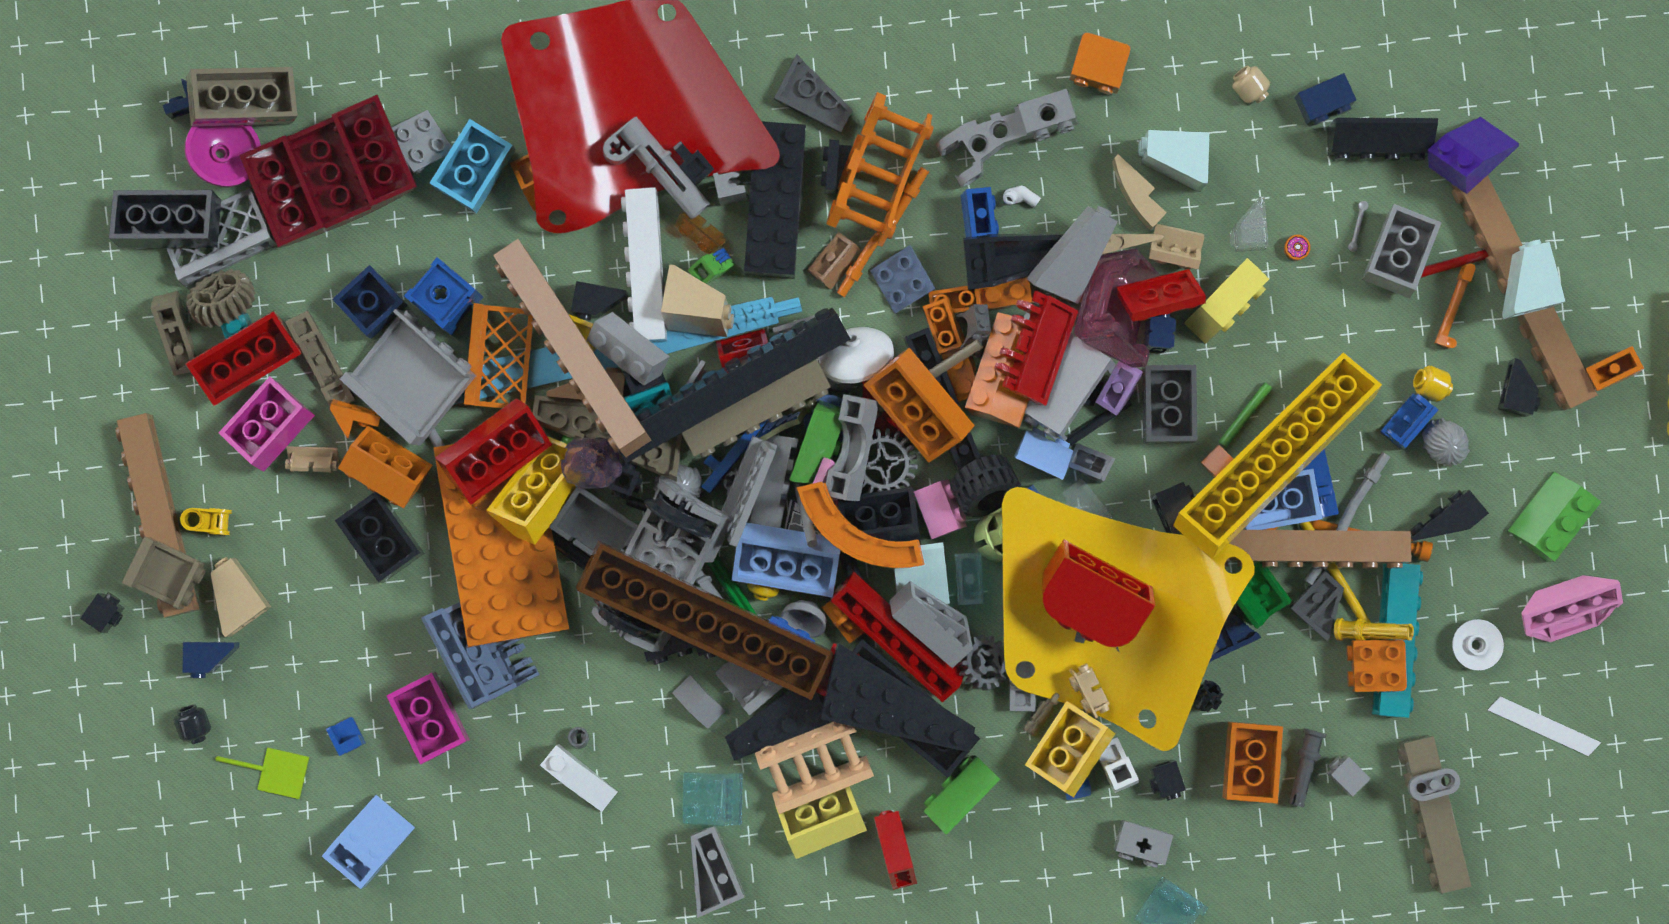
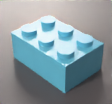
(472, 166)

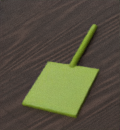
(281, 772)

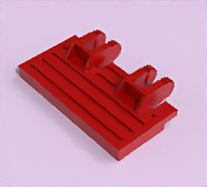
(1042, 345)

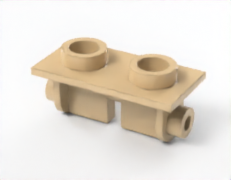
(319, 458)
(1092, 700)

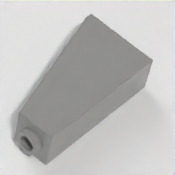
(1075, 255)

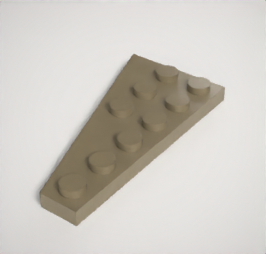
(575, 421)

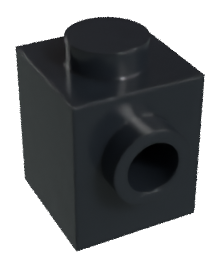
(103, 612)
(1167, 780)

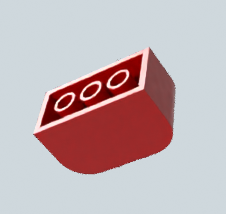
(1095, 597)

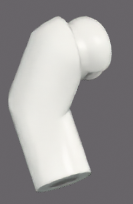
(1019, 194)

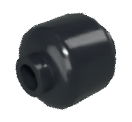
(192, 724)

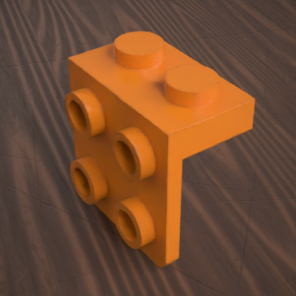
(1100, 63)
(1377, 665)

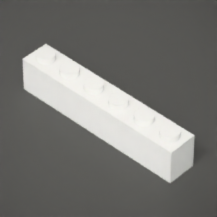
(645, 262)

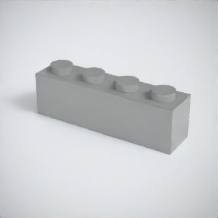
(774, 491)

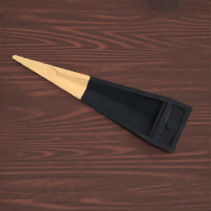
(1007, 257)

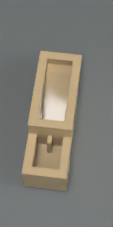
(1136, 192)

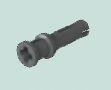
(1309, 754)

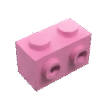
(940, 509)

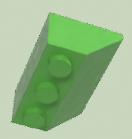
(819, 442)
(1554, 517)
(960, 794)

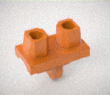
(842, 622)

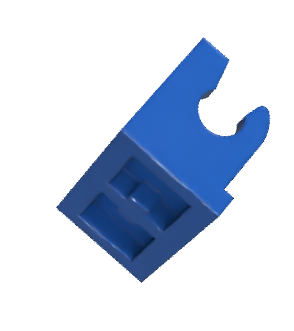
(1408, 421)

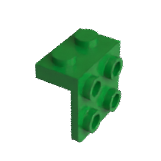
(1262, 597)

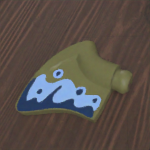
(789, 419)

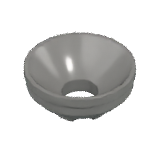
(805, 616)

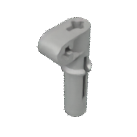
(639, 140)

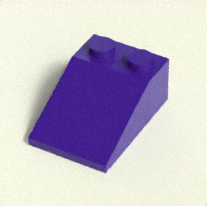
(1470, 153)

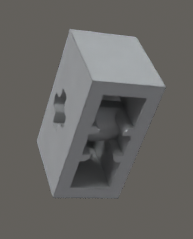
(1158, 842)

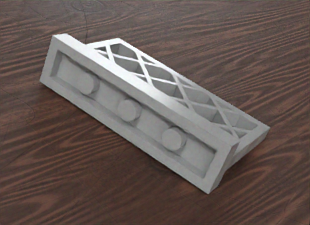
(230, 253)
(747, 486)

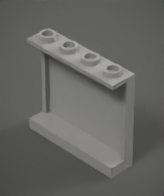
(410, 378)
(1075, 381)

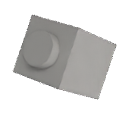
(1347, 775)

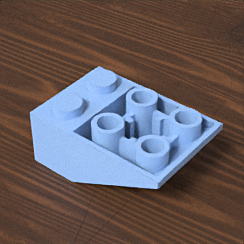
(368, 842)

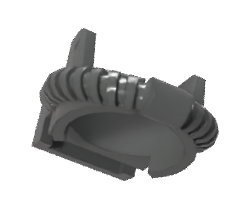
(978, 326)

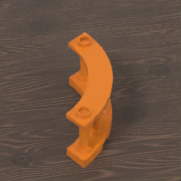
(856, 163)
(850, 539)

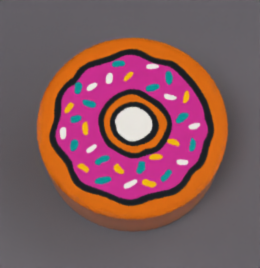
(1297, 247)

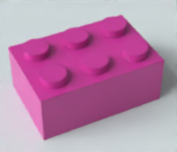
(266, 424)
(428, 717)

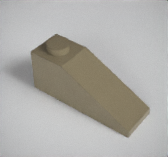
(173, 330)

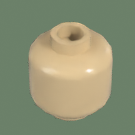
(1251, 84)

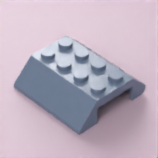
(477, 671)

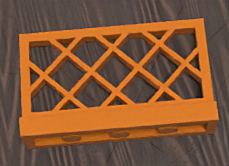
(476, 354)

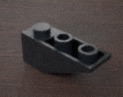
(1458, 515)

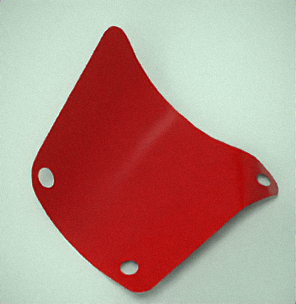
(599, 76)

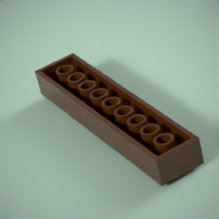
(704, 620)

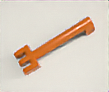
(1464, 277)

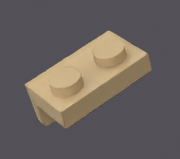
(1177, 247)

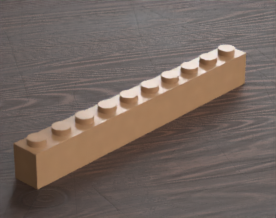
(1543, 327)
(572, 348)

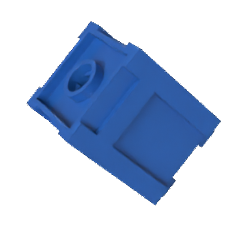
(446, 311)

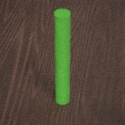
(1245, 415)

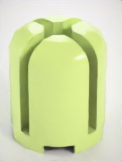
(991, 530)

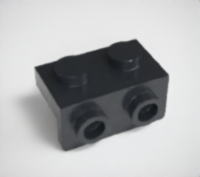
(836, 158)

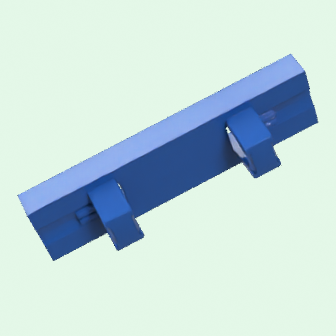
(720, 469)
(1322, 477)

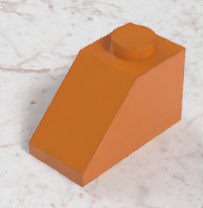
(1615, 369)

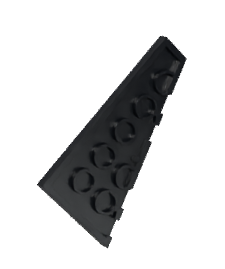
(876, 701)

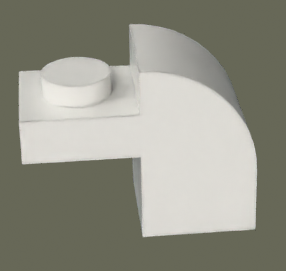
(1118, 767)

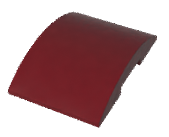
(329, 173)

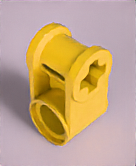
(211, 520)

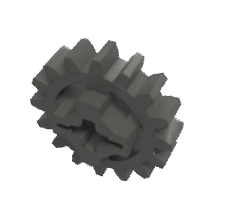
(984, 662)

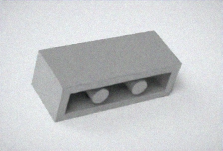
(627, 348)

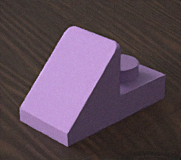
(1119, 388)

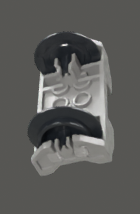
(673, 540)

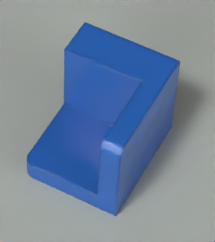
(345, 736)

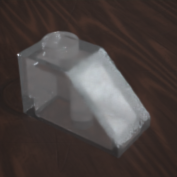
(1251, 229)

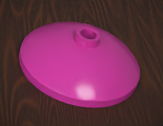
(232, 141)

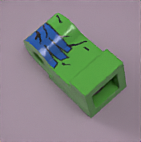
(714, 265)

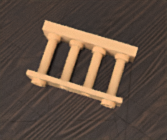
(822, 784)

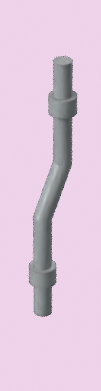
(1371, 476)

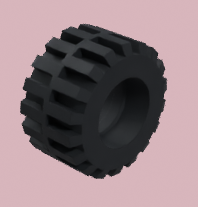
(983, 485)

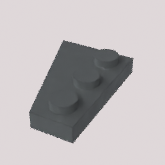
(810, 96)

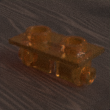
(707, 240)

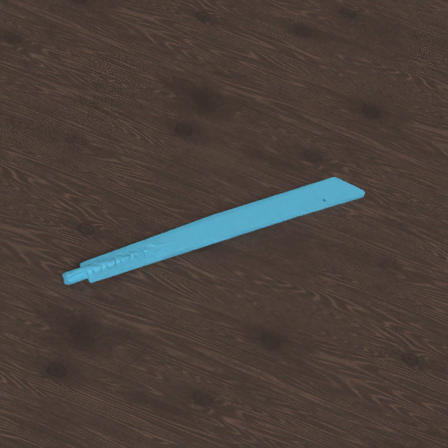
(545, 370)

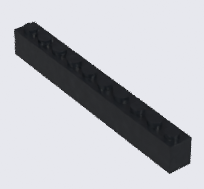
(740, 378)

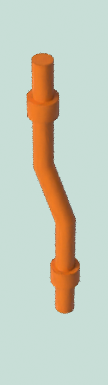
(854, 272)

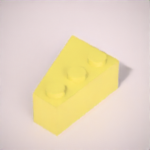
(1227, 300)

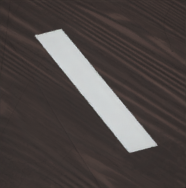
(1544, 726)

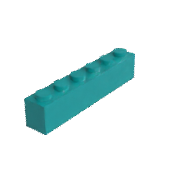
(1400, 606)

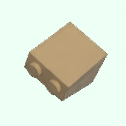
(694, 306)

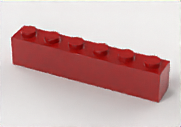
(874, 617)

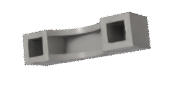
(858, 422)

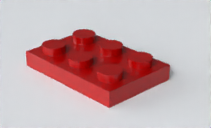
(1161, 295)

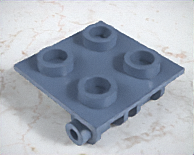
(902, 279)

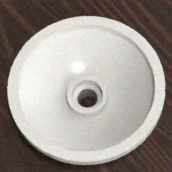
(859, 357)

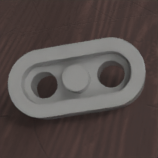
(1432, 784)

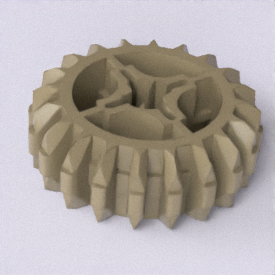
(220, 298)

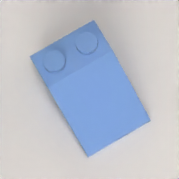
(1044, 453)
(1293, 505)

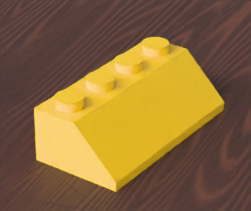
(534, 495)

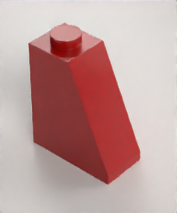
(895, 849)

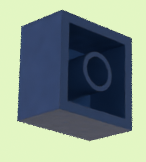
(369, 301)

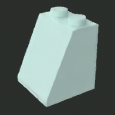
(1177, 155)
(1532, 281)
(931, 576)

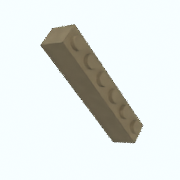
(762, 405)
(1435, 819)

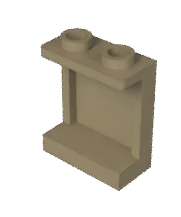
(164, 573)

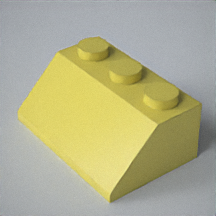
(822, 822)

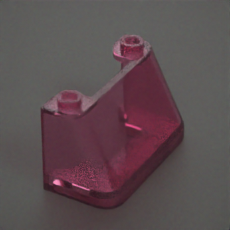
(1102, 317)

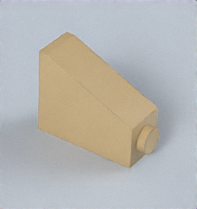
(236, 596)

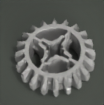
(905, 458)

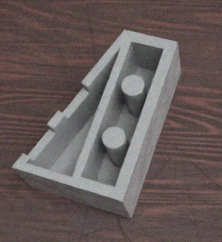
(932, 622)
(713, 872)

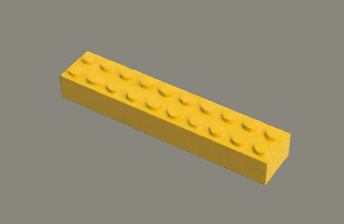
(1277, 455)

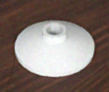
(1490, 644)

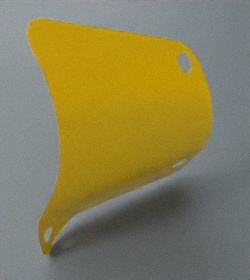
(1171, 650)

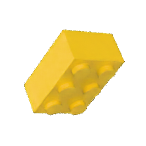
(1070, 749)

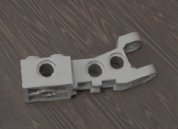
(1021, 125)

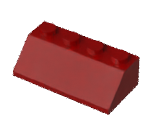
(244, 358)
(494, 451)

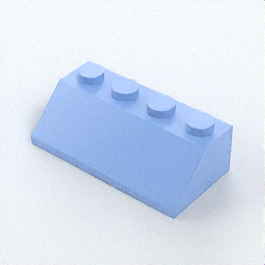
(785, 561)

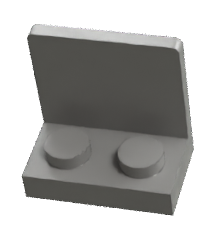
(746, 686)

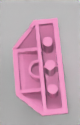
(1570, 607)

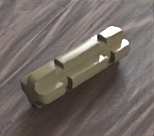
(1041, 714)

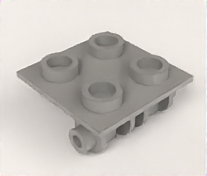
(421, 141)

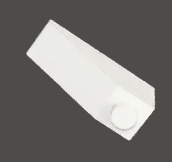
(578, 777)

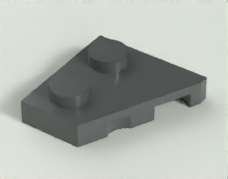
(1320, 604)

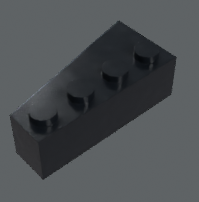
(776, 723)

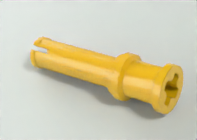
(1362, 630)

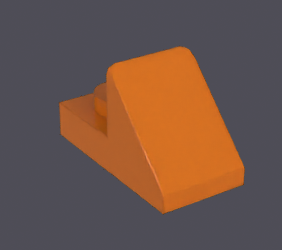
(346, 413)

